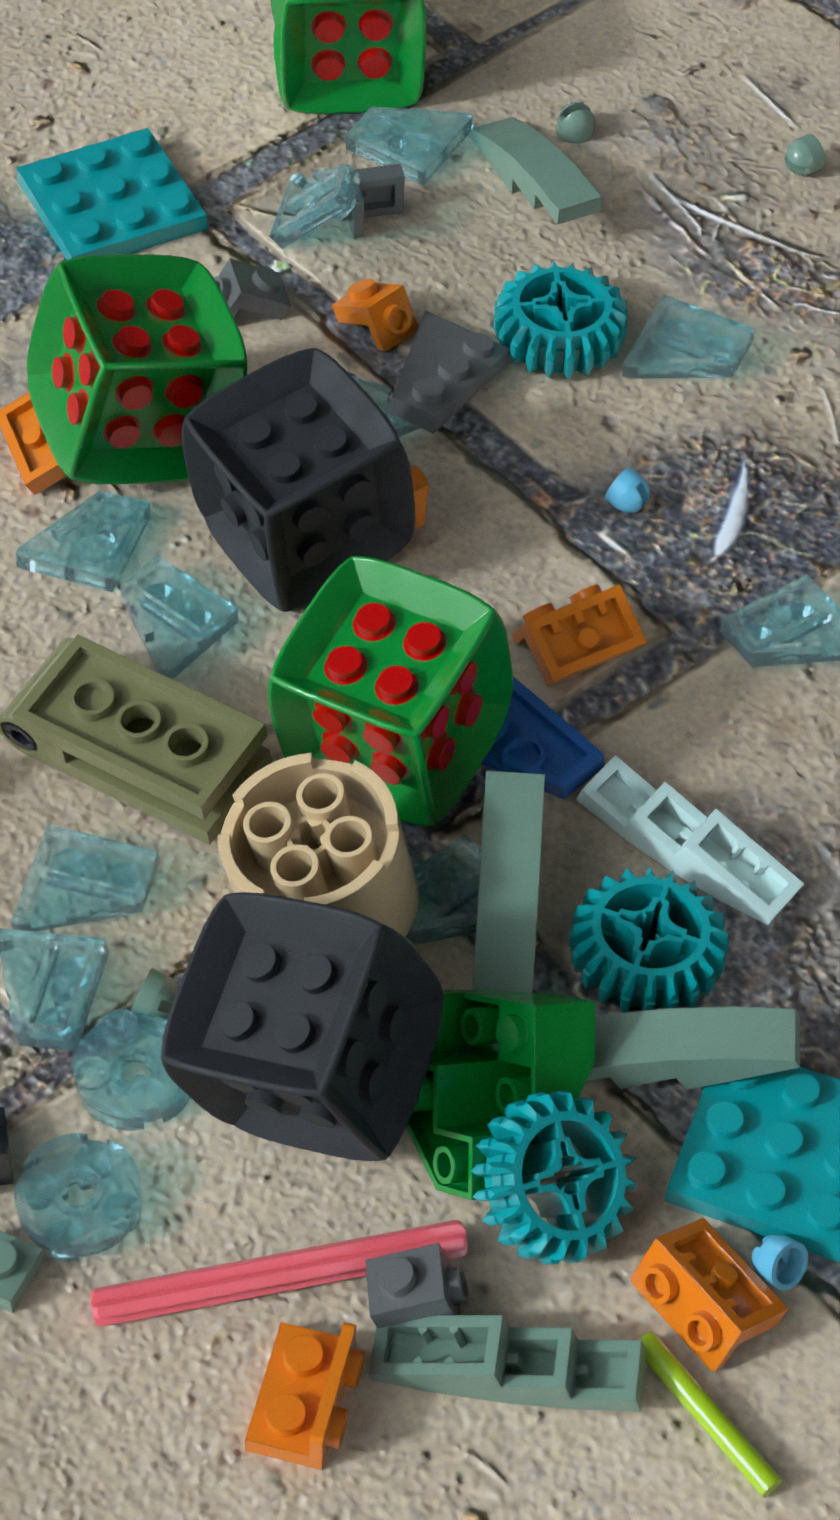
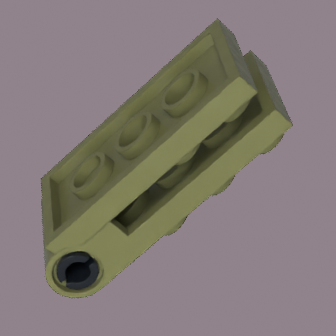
(136, 736)

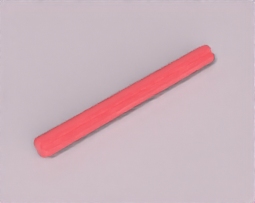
(265, 1274)

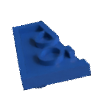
(543, 743)

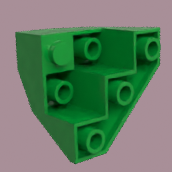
(489, 1054)

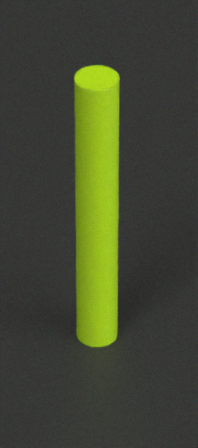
(710, 1416)

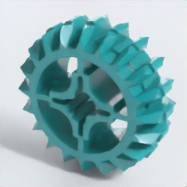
(560, 319)
(673, 967)
(574, 1222)

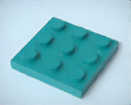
(112, 197)
(766, 1158)

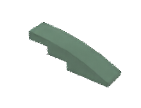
(537, 168)
(508, 881)
(695, 1045)
(510, 1364)

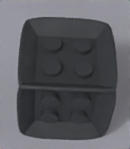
(298, 475)
(304, 1025)

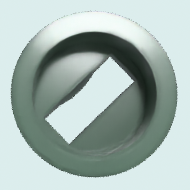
(575, 123)
(805, 155)
(154, 994)

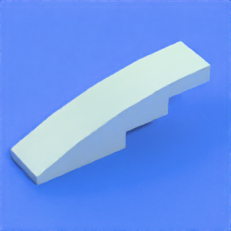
(686, 841)

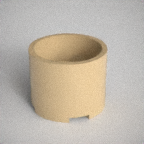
(321, 838)

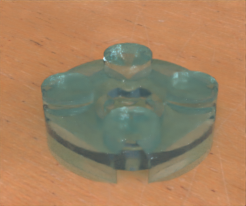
(100, 1072)
(72, 1228)

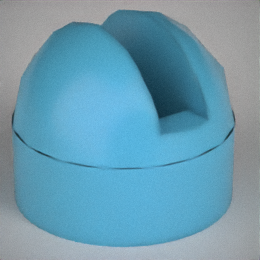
(629, 491)
(786, 1251)

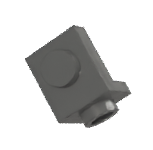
(377, 195)
(253, 289)
(414, 1286)

